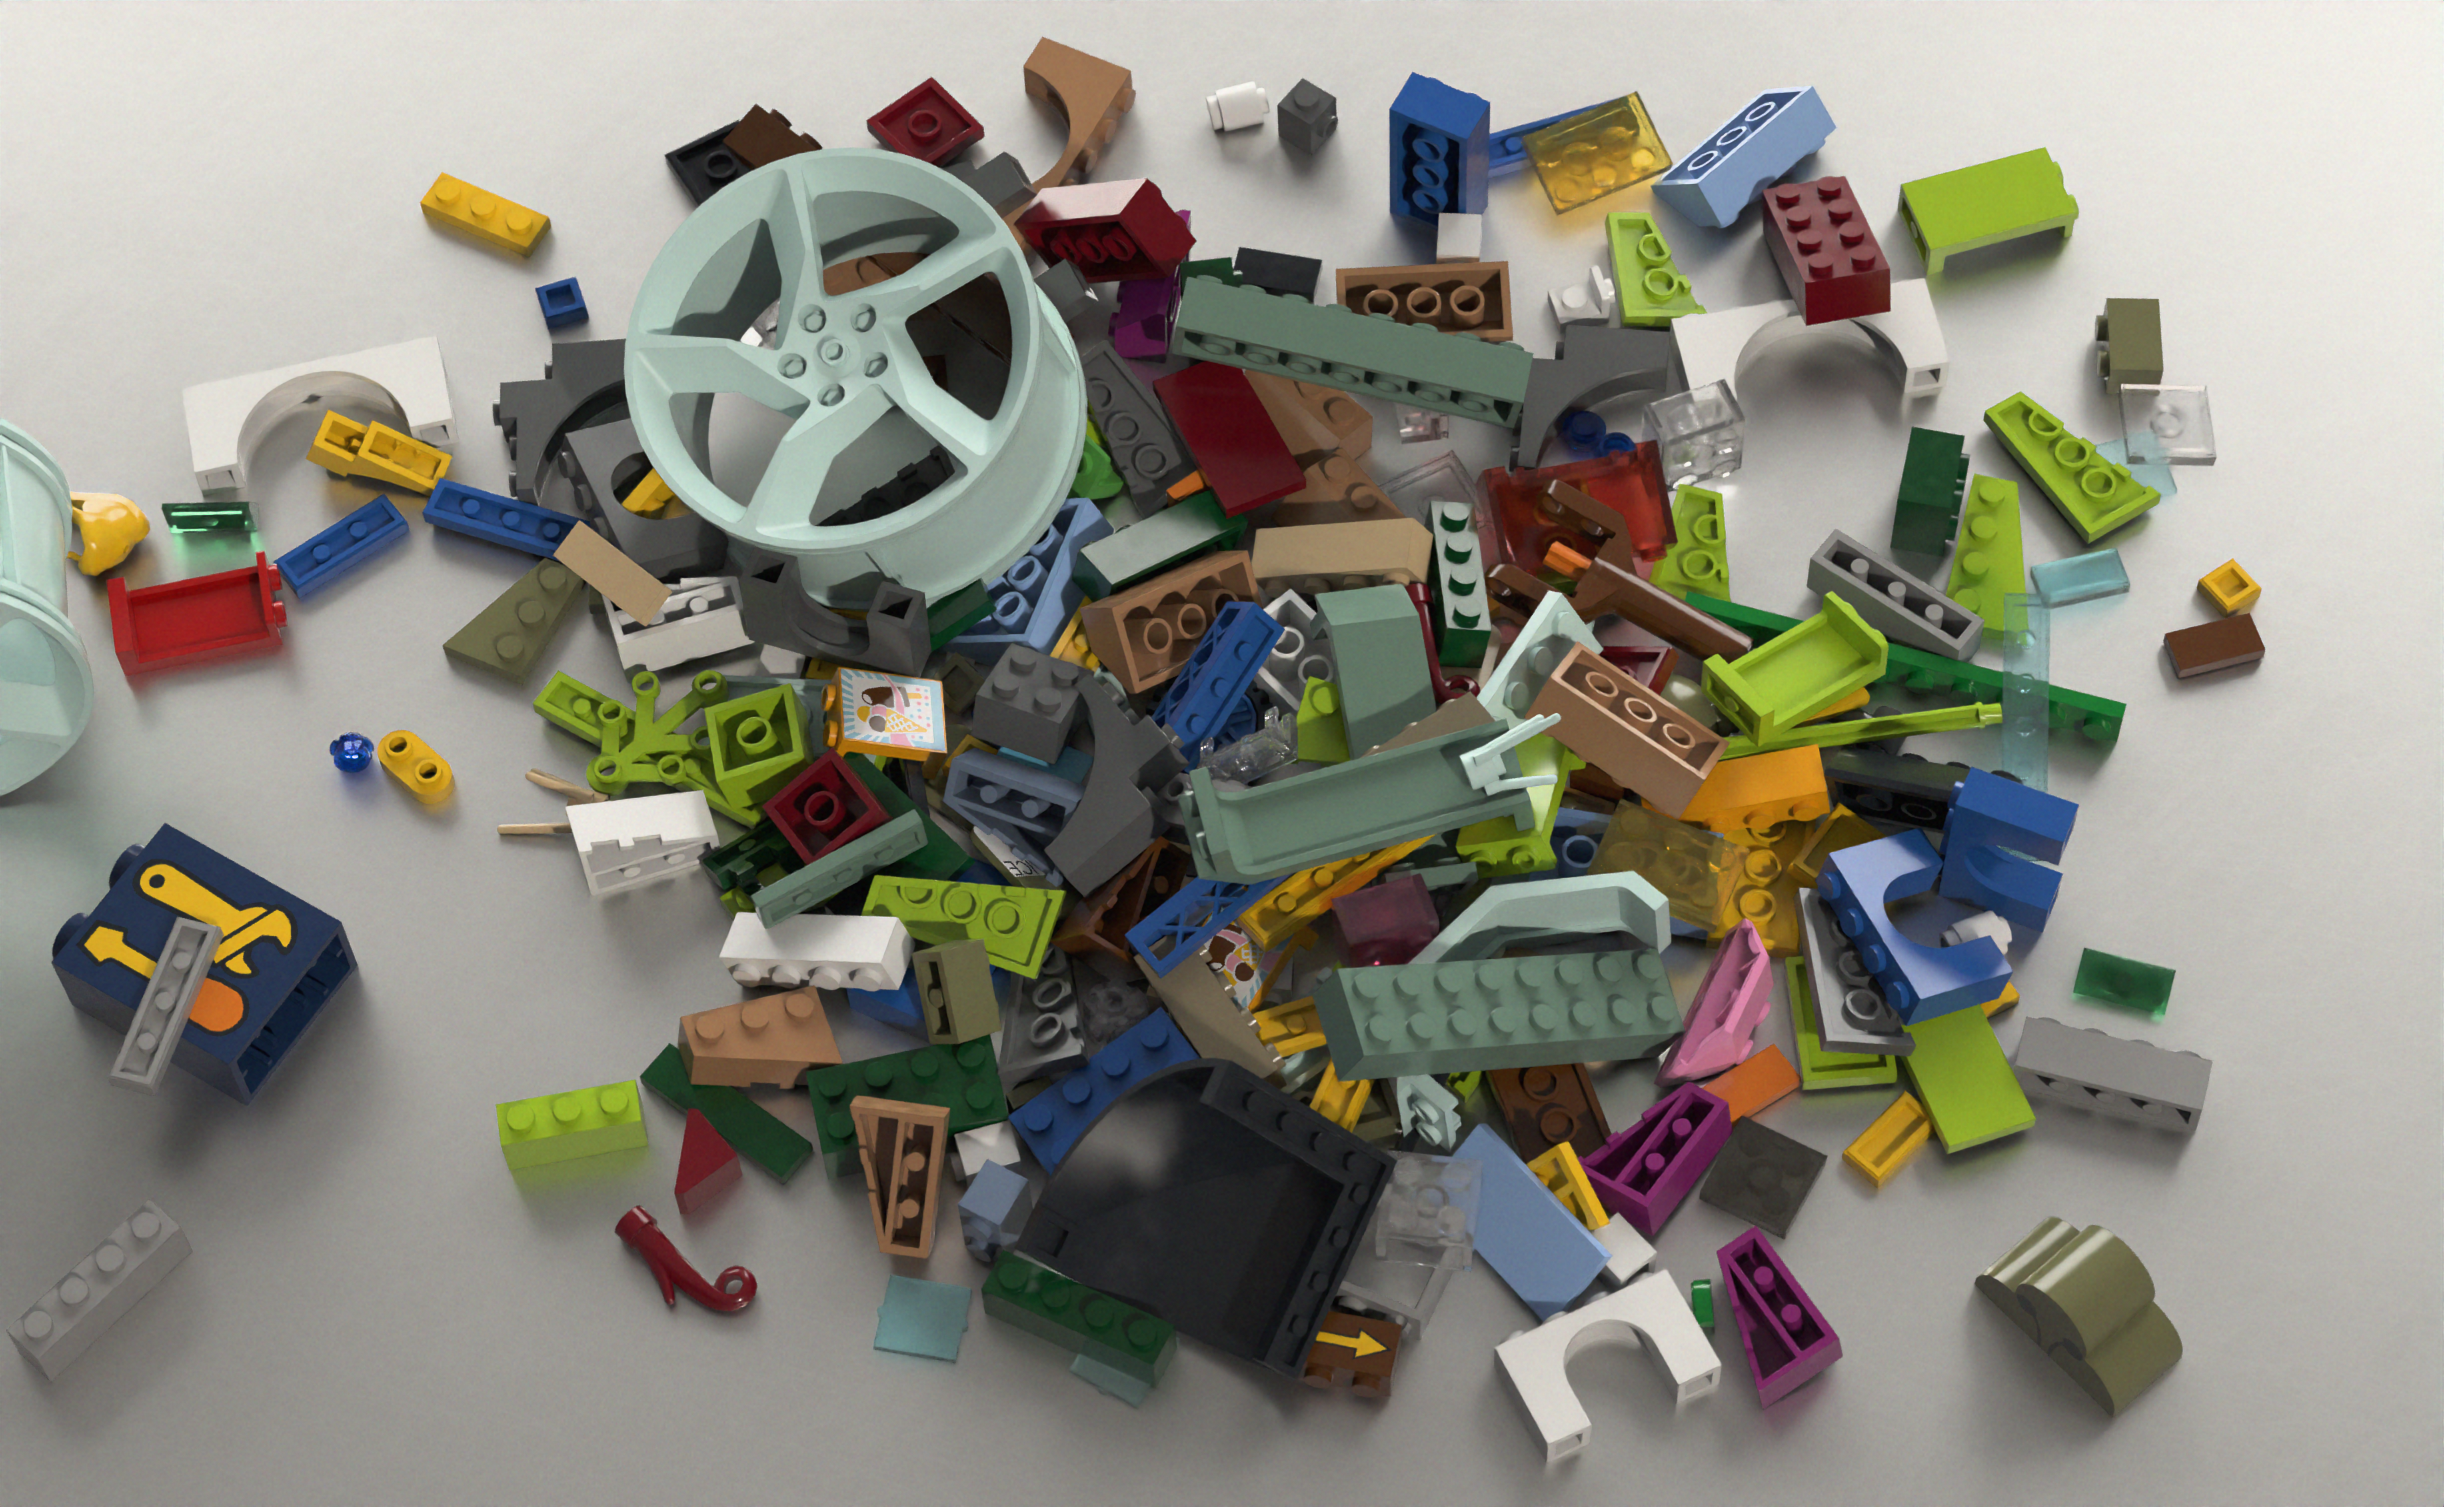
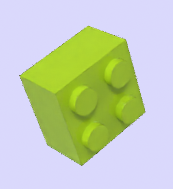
(759, 744)

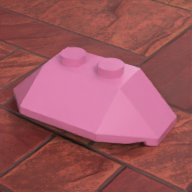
(1723, 1010)

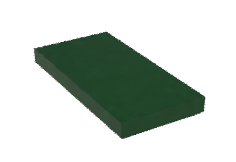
(939, 859)

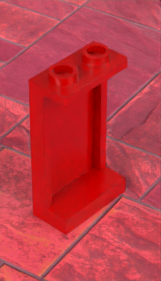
(196, 617)

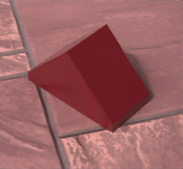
(705, 1164)

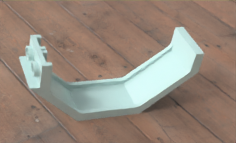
(1520, 915)

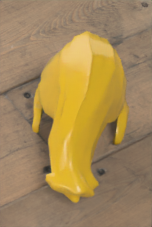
(108, 529)

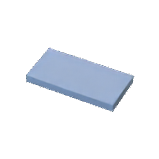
(1529, 1230)

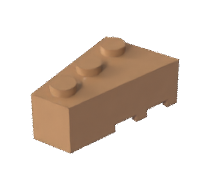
(759, 1041)
(903, 1170)

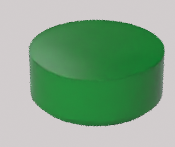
(1702, 1302)

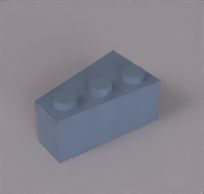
(1014, 804)

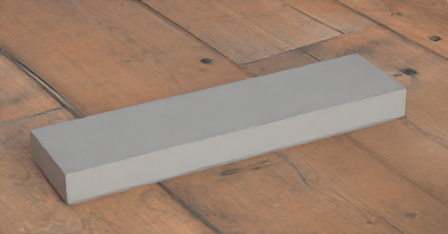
(165, 1006)

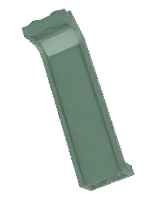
(1381, 690)
(1345, 809)

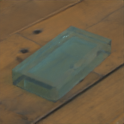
(2081, 578)

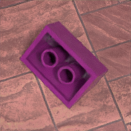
(1148, 313)

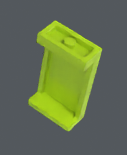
(1985, 206)
(1797, 672)
(1496, 843)

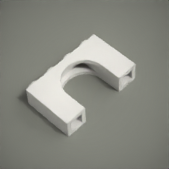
(1644, 1314)

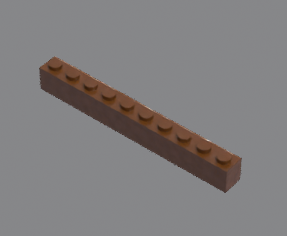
(974, 308)

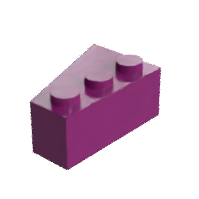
(1659, 1157)
(1776, 1318)

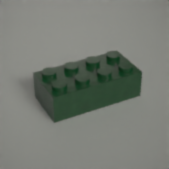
(935, 1075)

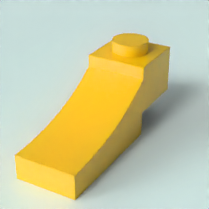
(377, 453)

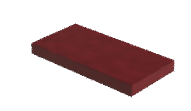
(1229, 436)

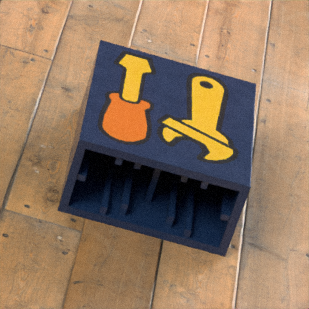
(264, 984)

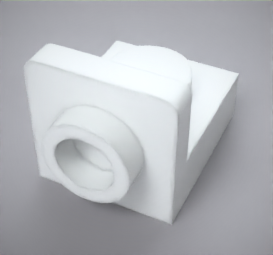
(1582, 302)

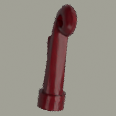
(1424, 604)
(669, 1266)

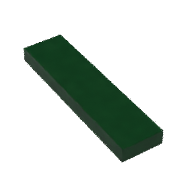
(733, 1115)

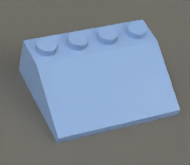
(1037, 592)

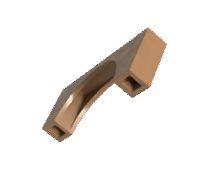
(1089, 100)

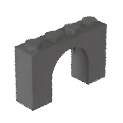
(1006, 188)
(668, 549)
(786, 617)

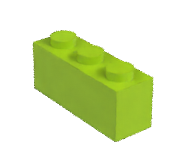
(572, 1125)

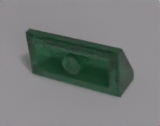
(211, 517)
(2124, 980)

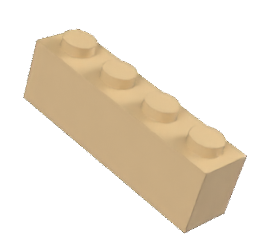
(1341, 556)

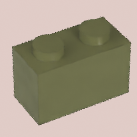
(2130, 343)
(956, 991)

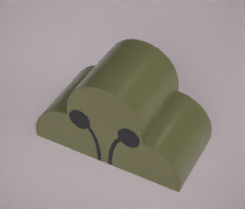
(2086, 1308)

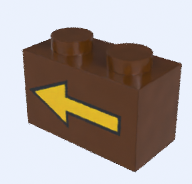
(1354, 1355)

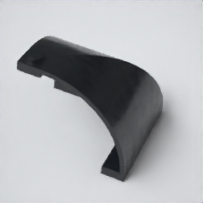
(1213, 1209)

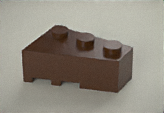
(1098, 924)

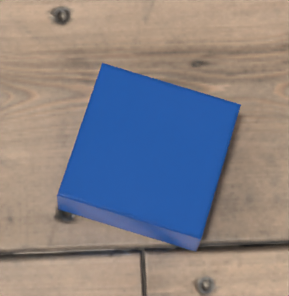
(561, 302)

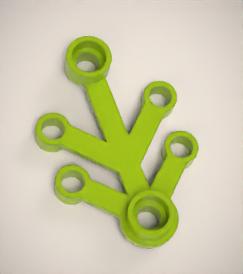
(652, 736)

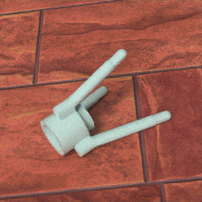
(1485, 763)

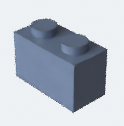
(994, 1211)

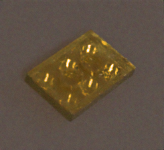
(1596, 153)
(1676, 859)

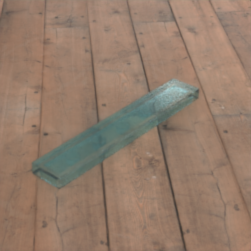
(2026, 691)

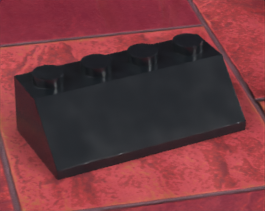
(1895, 787)

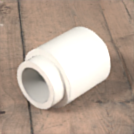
(1237, 107)
(1978, 927)

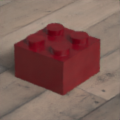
(826, 808)

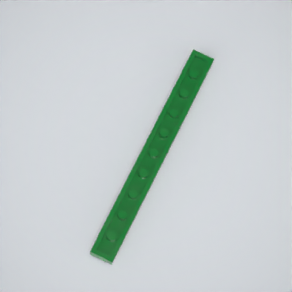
(1936, 674)

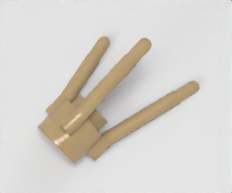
(576, 794)

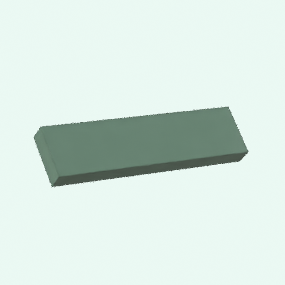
(839, 869)

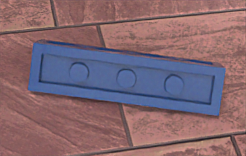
(1217, 675)
(1185, 910)

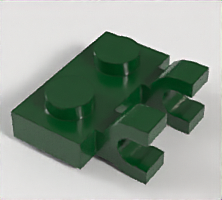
(742, 858)

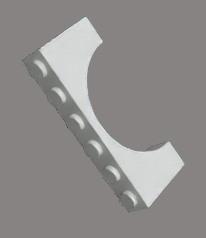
(1723, 341)
(233, 412)

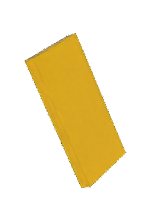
(1765, 888)

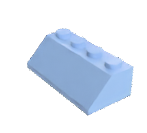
(1746, 156)

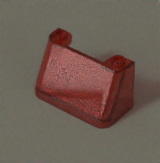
(1626, 484)

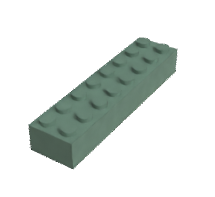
(1352, 351)
(1497, 1013)

